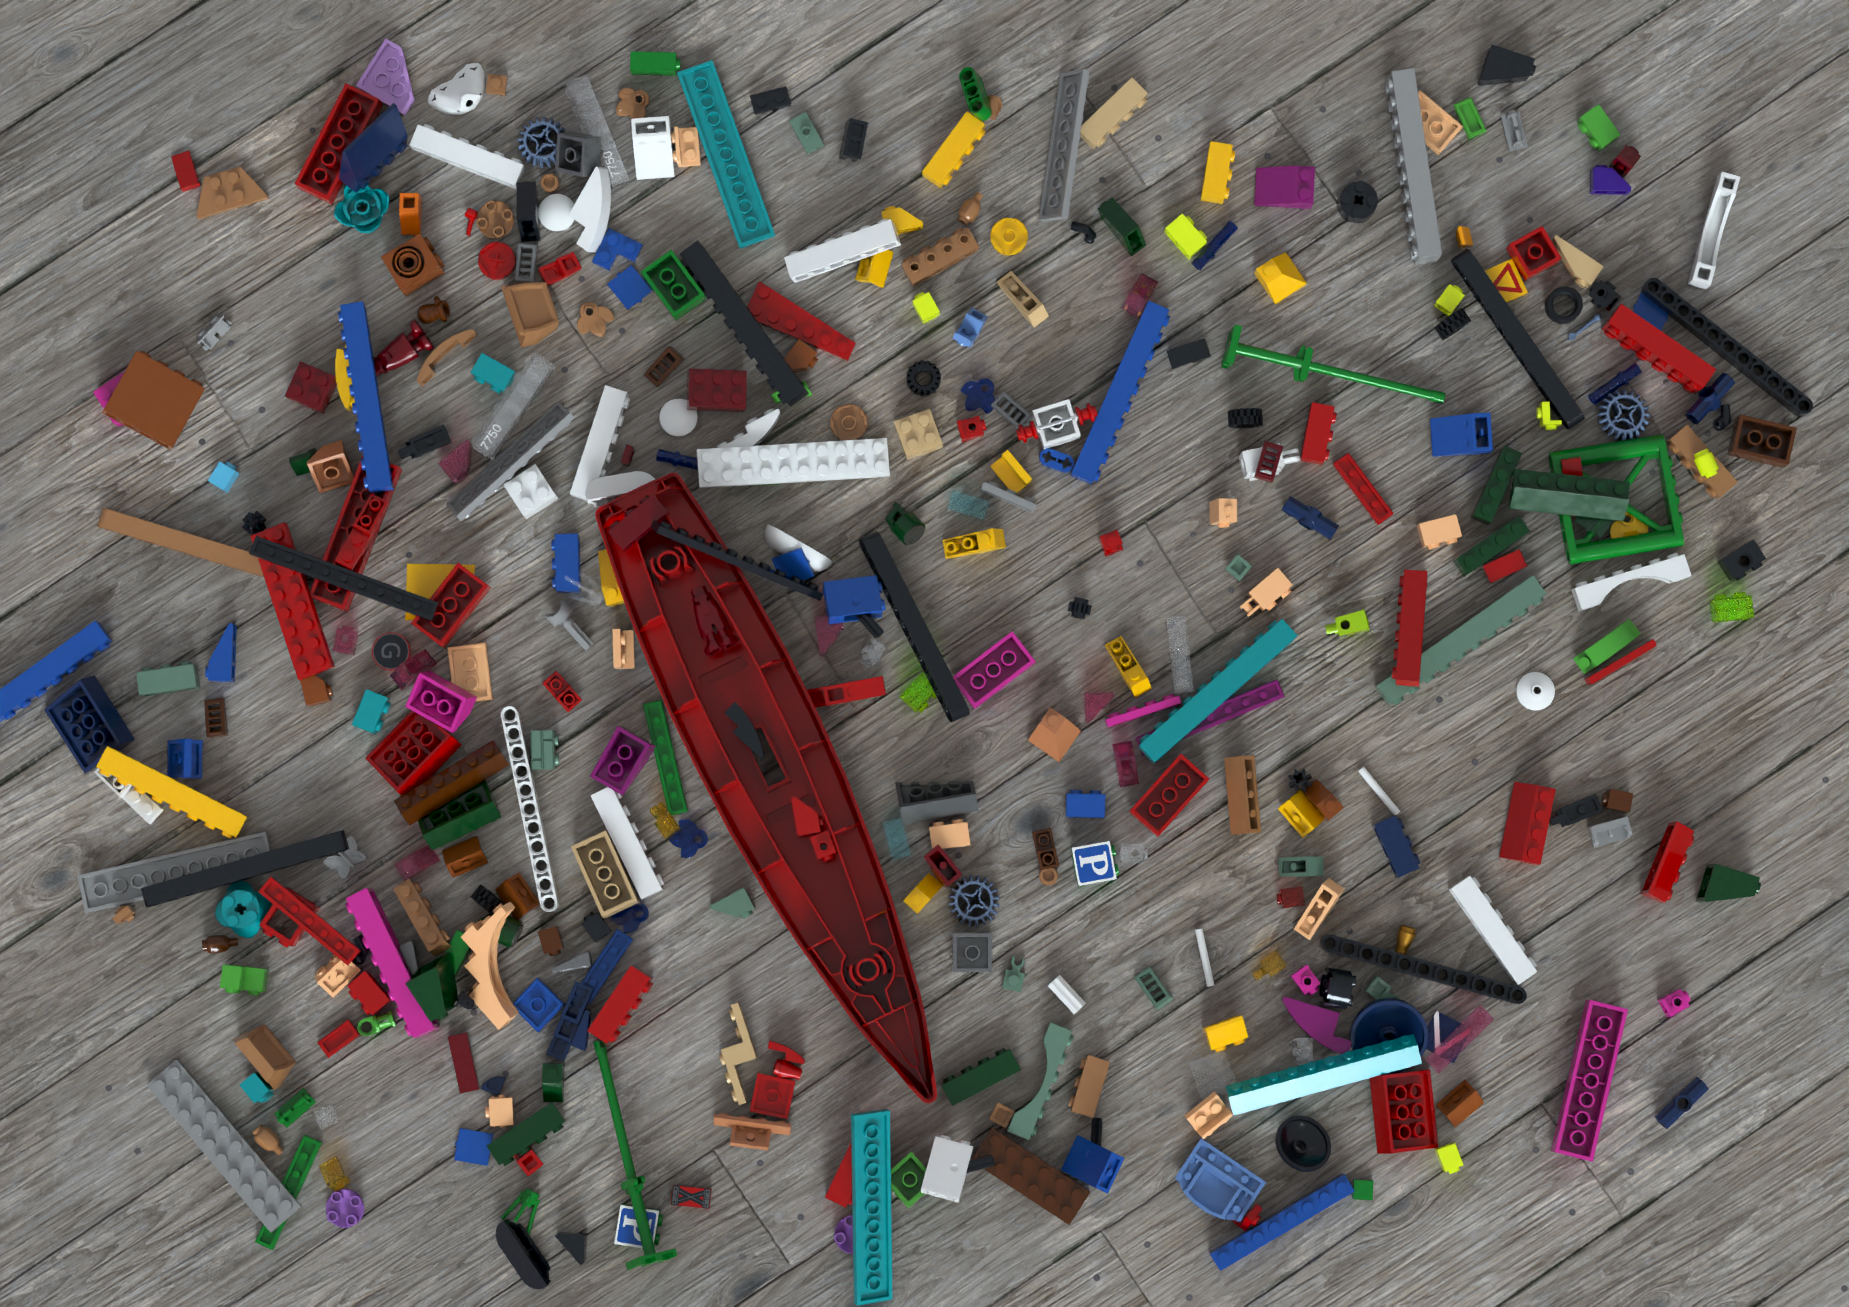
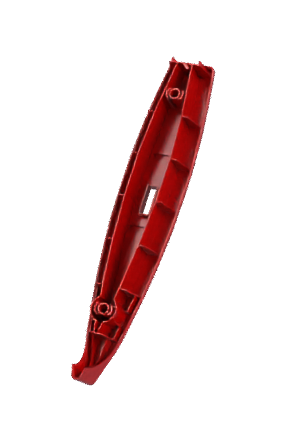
(832, 907)

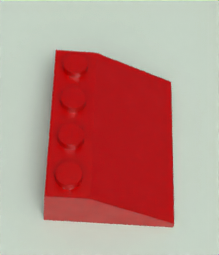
(412, 752)
(1403, 1112)

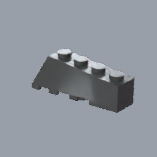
(935, 800)

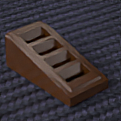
(679, 358)
(224, 730)

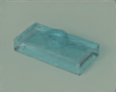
(968, 505)
(896, 838)

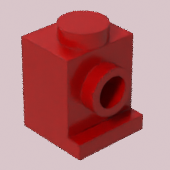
(967, 434)
(1111, 543)

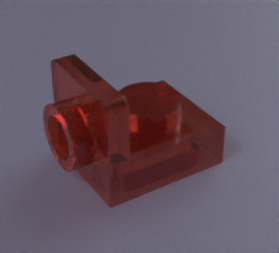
(1290, 897)

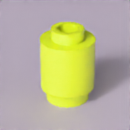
(1706, 463)

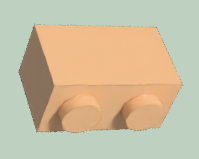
(1439, 531)
(950, 835)

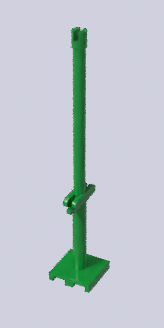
(1302, 365)
(633, 1184)

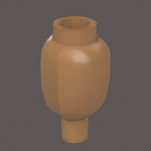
(970, 209)
(267, 1139)

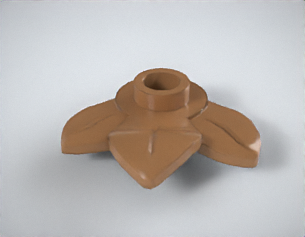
(630, 105)
(595, 321)

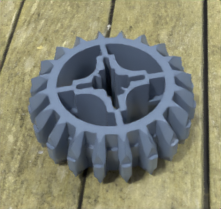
(550, 145)
(1619, 409)
(965, 915)

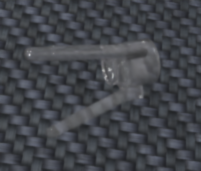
(595, 594)

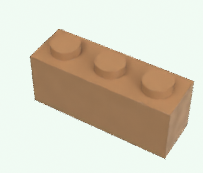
(1089, 1085)

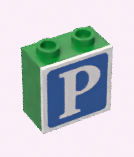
(1094, 863)
(627, 1230)

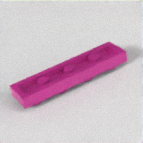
(1150, 707)

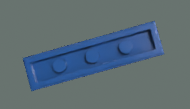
(606, 962)

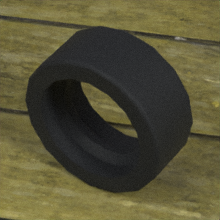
(1563, 319)

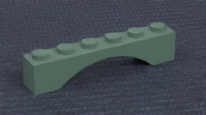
(1024, 1120)

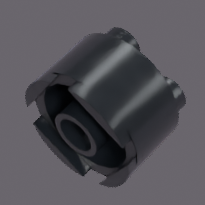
(1357, 212)
(1337, 988)

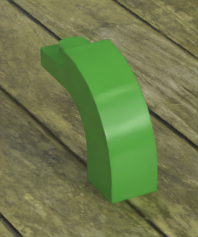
(1607, 646)

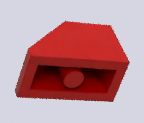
(806, 818)

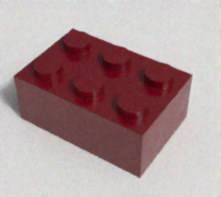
(716, 390)

